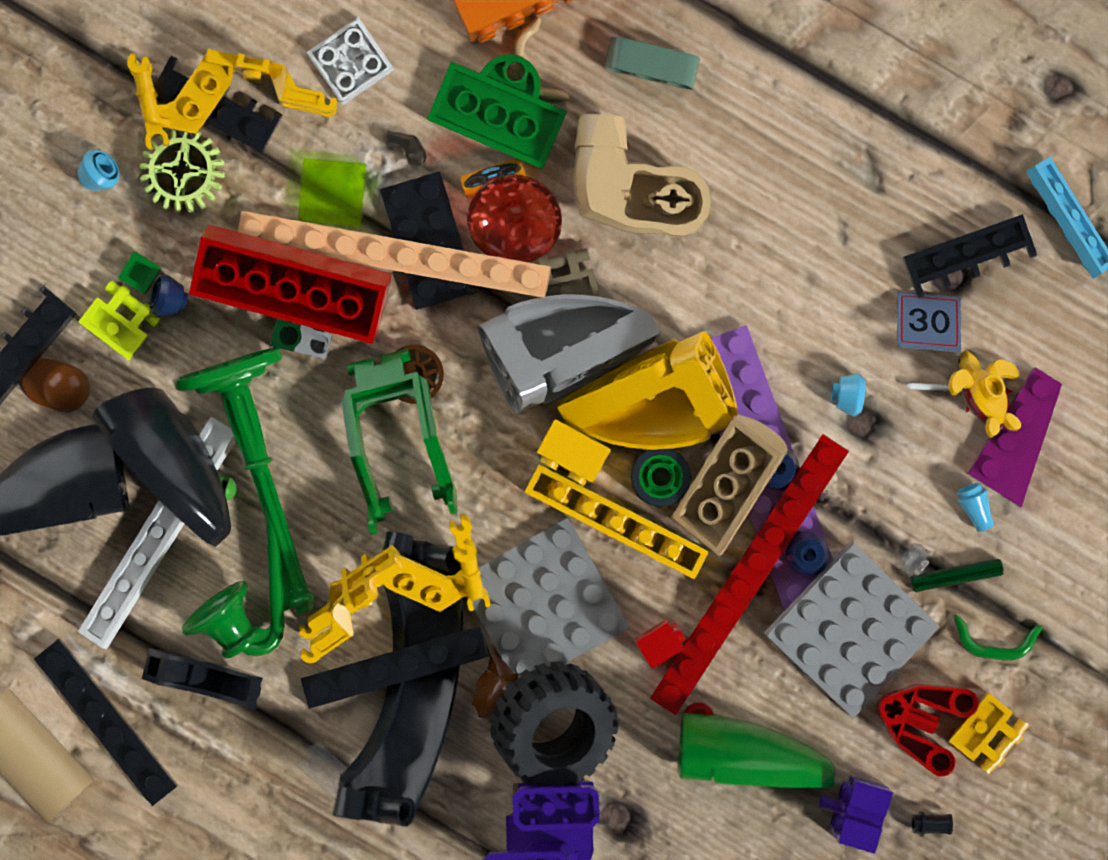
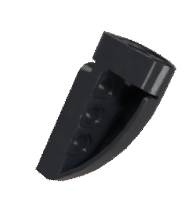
(167, 458)
(62, 482)

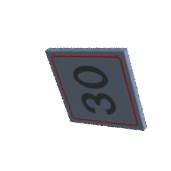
(929, 322)

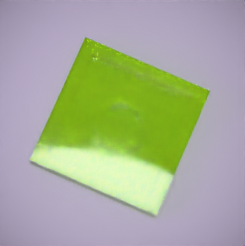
(332, 192)

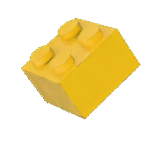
(573, 452)

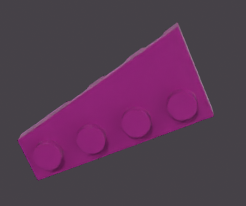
(1010, 455)

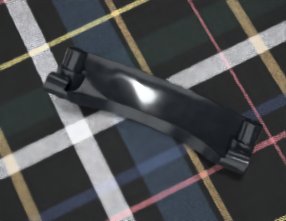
(402, 752)

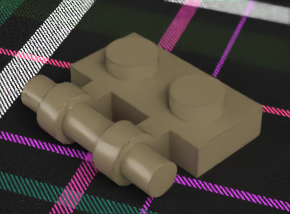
(575, 283)

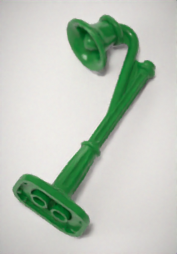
(223, 614)

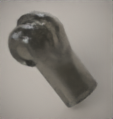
(410, 145)

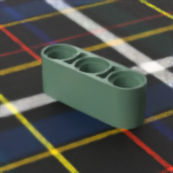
(652, 62)

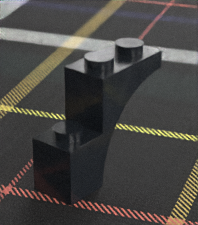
(202, 677)

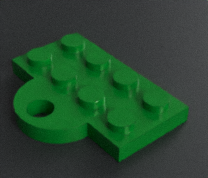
(499, 110)

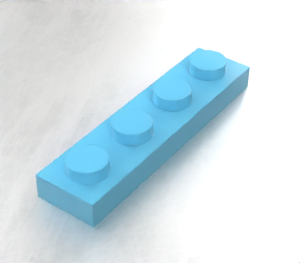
(1070, 216)

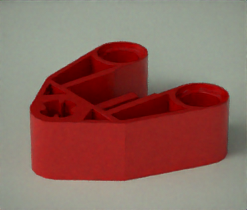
(935, 696)

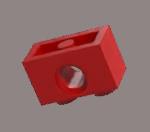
(660, 642)

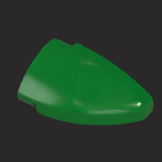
(748, 755)

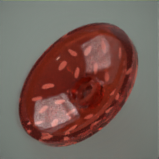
(509, 234)

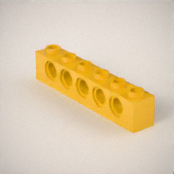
(616, 521)

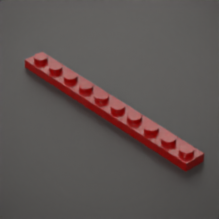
(749, 574)

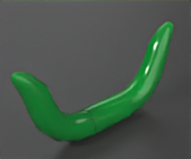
(995, 652)

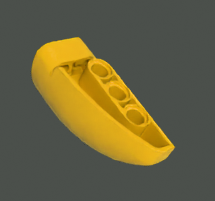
(657, 399)

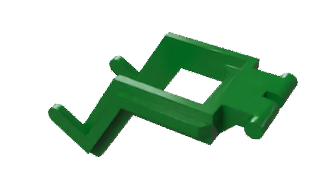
(379, 385)

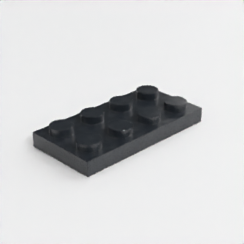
(423, 214)

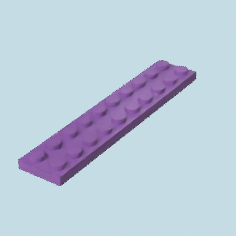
(757, 402)

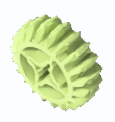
(181, 185)

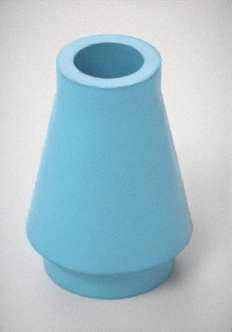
(976, 505)

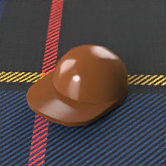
(56, 385)

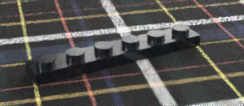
(395, 667)
(106, 722)

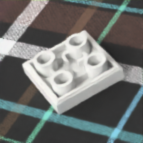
(350, 61)

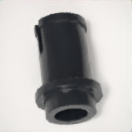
(932, 824)

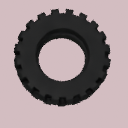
(534, 698)

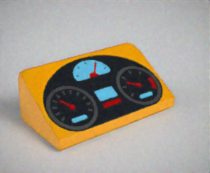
(473, 181)

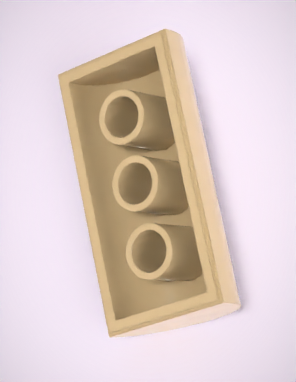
(730, 482)
(37, 761)

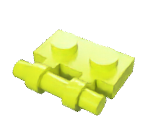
(114, 328)

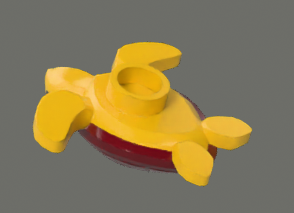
(986, 391)

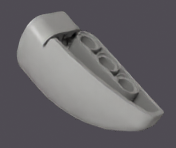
(551, 353)

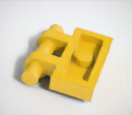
(980, 728)

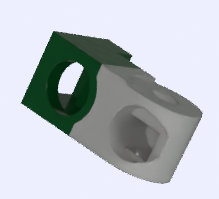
(300, 339)

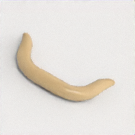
(518, 49)

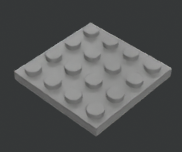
(547, 601)
(852, 629)

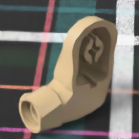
(633, 194)

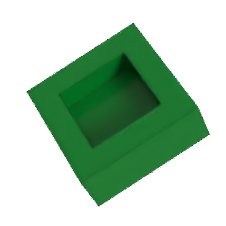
(139, 273)

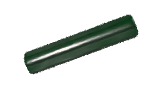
(957, 575)

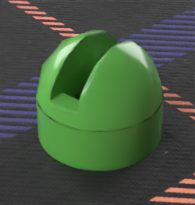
(231, 488)

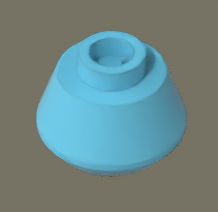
(98, 171)
(849, 394)

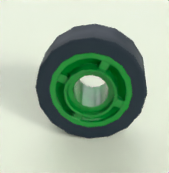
(678, 481)

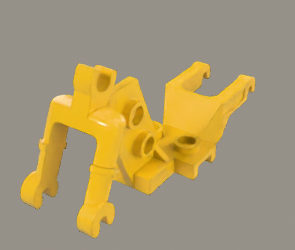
(209, 85)
(401, 575)

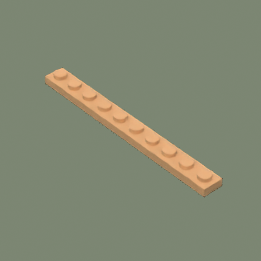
(401, 254)

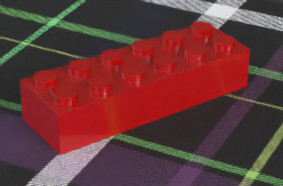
(290, 283)

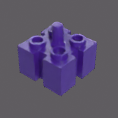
(859, 814)

